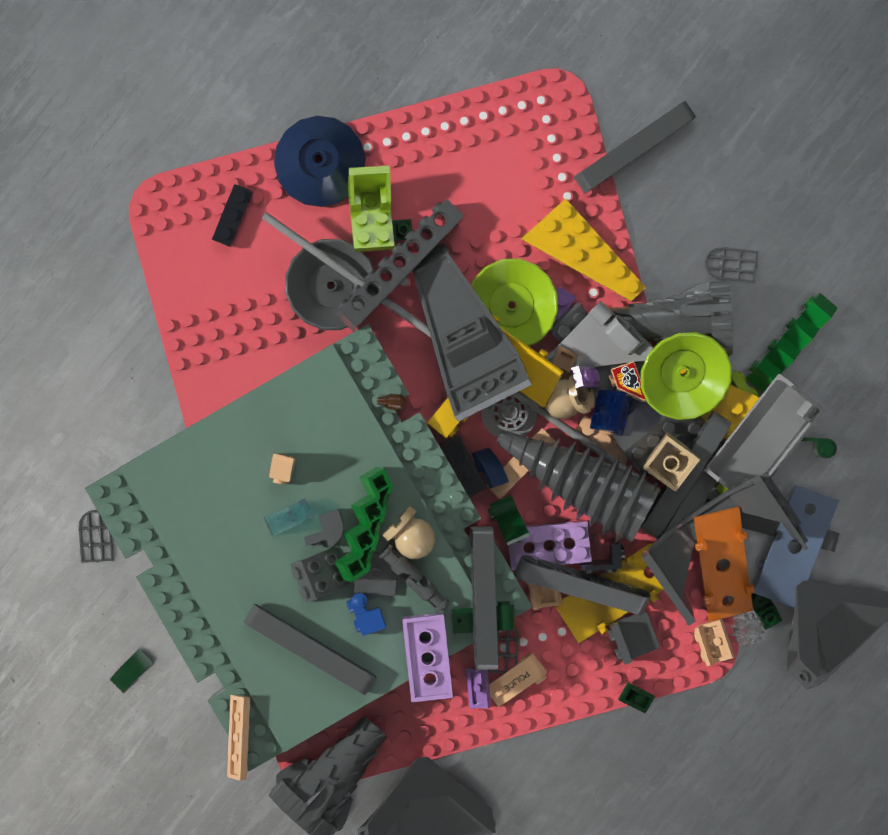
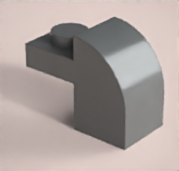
(332, 529)

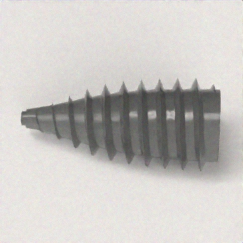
(587, 483)

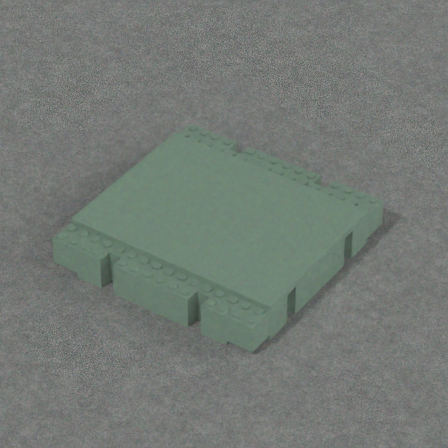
(202, 524)

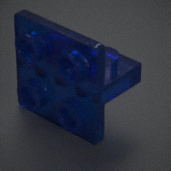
(611, 411)

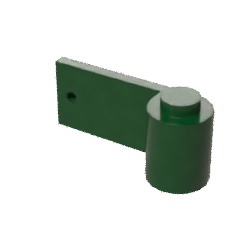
(822, 447)
(508, 519)
(463, 618)

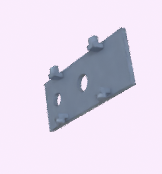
(785, 569)

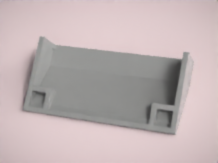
(765, 434)

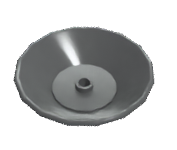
(308, 281)

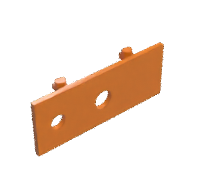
(718, 538)

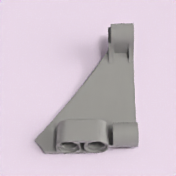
(604, 340)

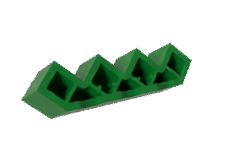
(786, 348)
(371, 514)

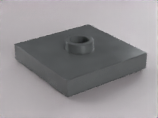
(378, 580)

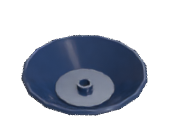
(311, 181)

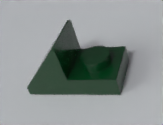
(636, 697)

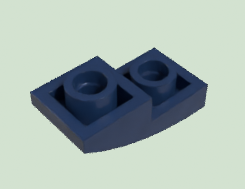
(490, 465)

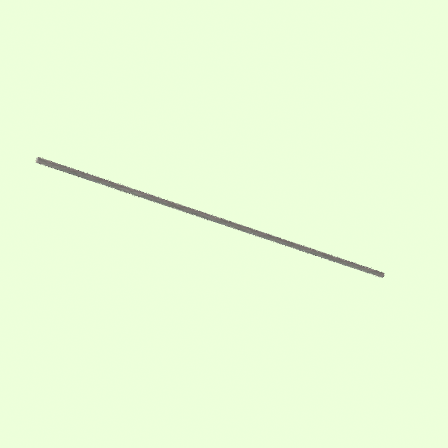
(424, 328)

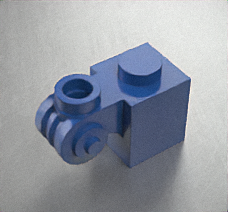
(367, 620)

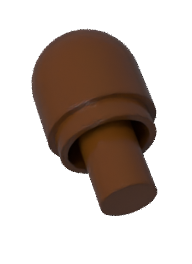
(392, 401)

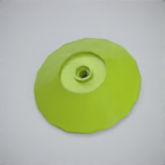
(530, 291)
(695, 391)

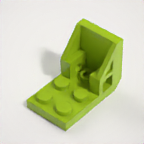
(371, 208)

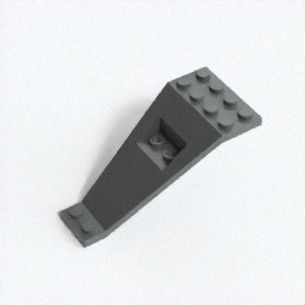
(470, 347)
(644, 424)

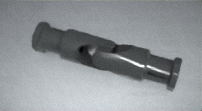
(407, 571)

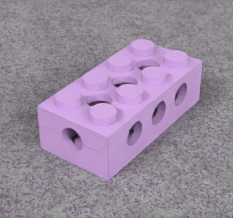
(557, 532)
(417, 668)

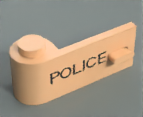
(517, 679)

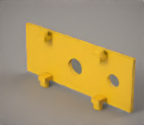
(542, 373)
(589, 617)

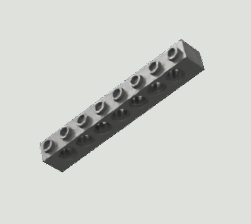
(354, 317)

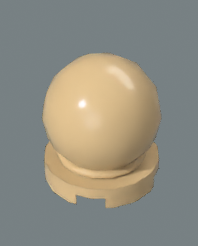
(569, 400)
(412, 536)

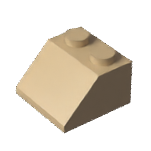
(671, 462)

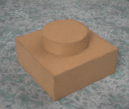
(564, 359)

